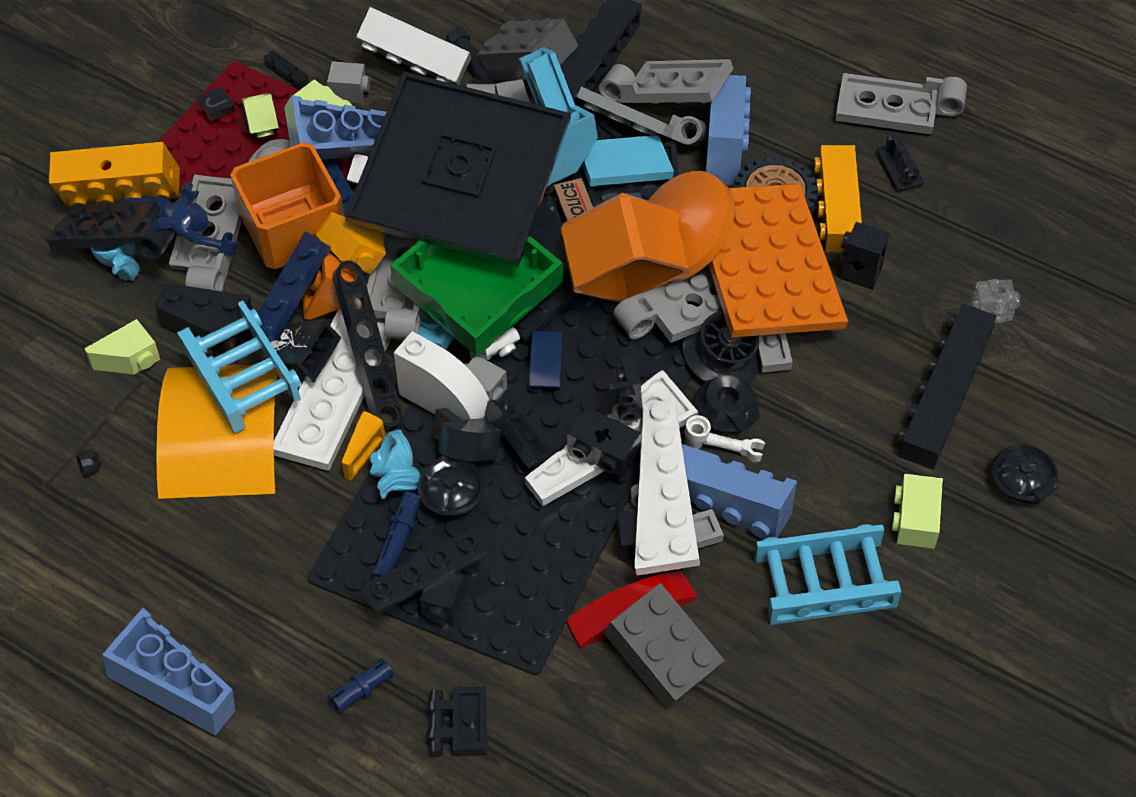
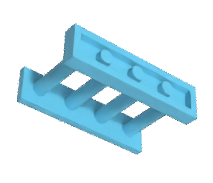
(221, 387)
(833, 602)

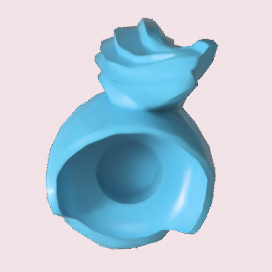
(121, 264)
(394, 465)

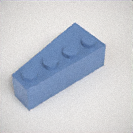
(332, 128)
(728, 129)
(738, 494)
(167, 674)

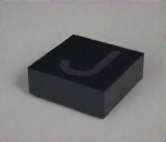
(216, 103)

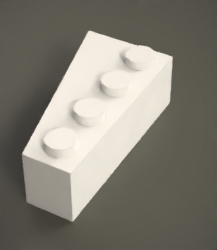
(412, 47)

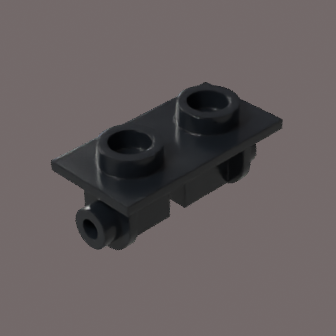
(899, 163)

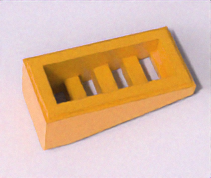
(364, 442)

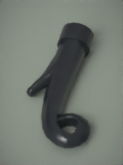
(461, 39)

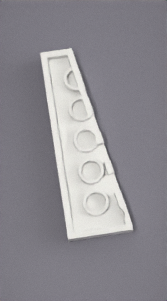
(565, 472)
(664, 514)

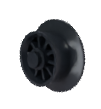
(716, 354)

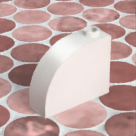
(438, 379)

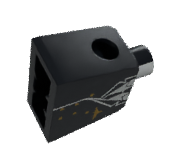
(307, 347)

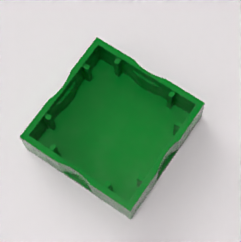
(473, 294)

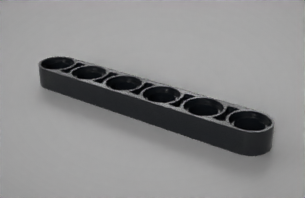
(362, 345)

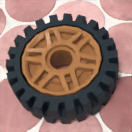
(779, 173)

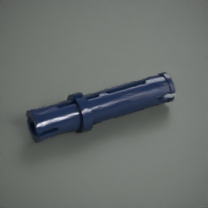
(400, 526)

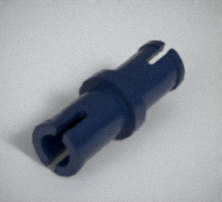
(360, 685)

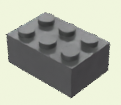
(520, 38)
(663, 645)

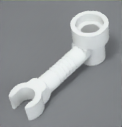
(697, 434)

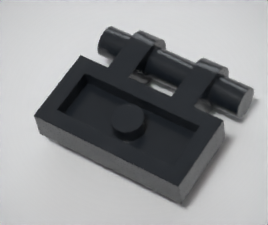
(469, 721)

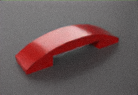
(591, 621)

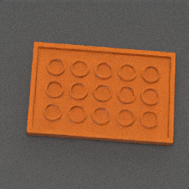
(774, 267)

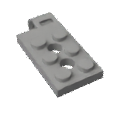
(667, 81)
(916, 101)
(676, 129)
(206, 264)
(389, 302)
(669, 308)

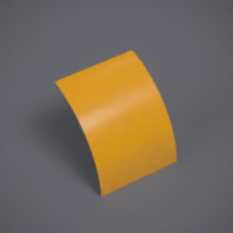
(199, 449)

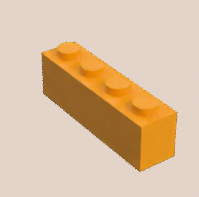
(838, 194)

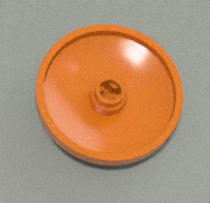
(702, 212)

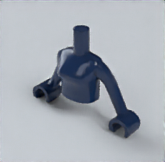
(188, 217)

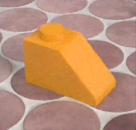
(352, 241)

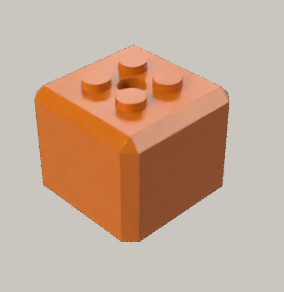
(283, 199)
(623, 248)

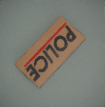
(572, 198)

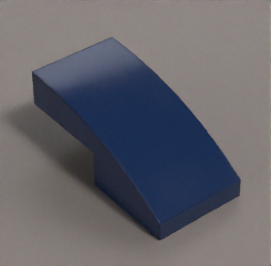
(546, 360)

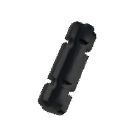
(286, 69)

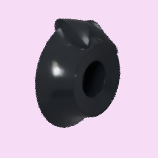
(727, 403)
(1025, 473)
(450, 486)

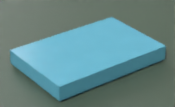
(627, 161)

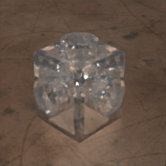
(996, 298)

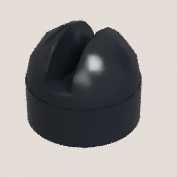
(86, 462)

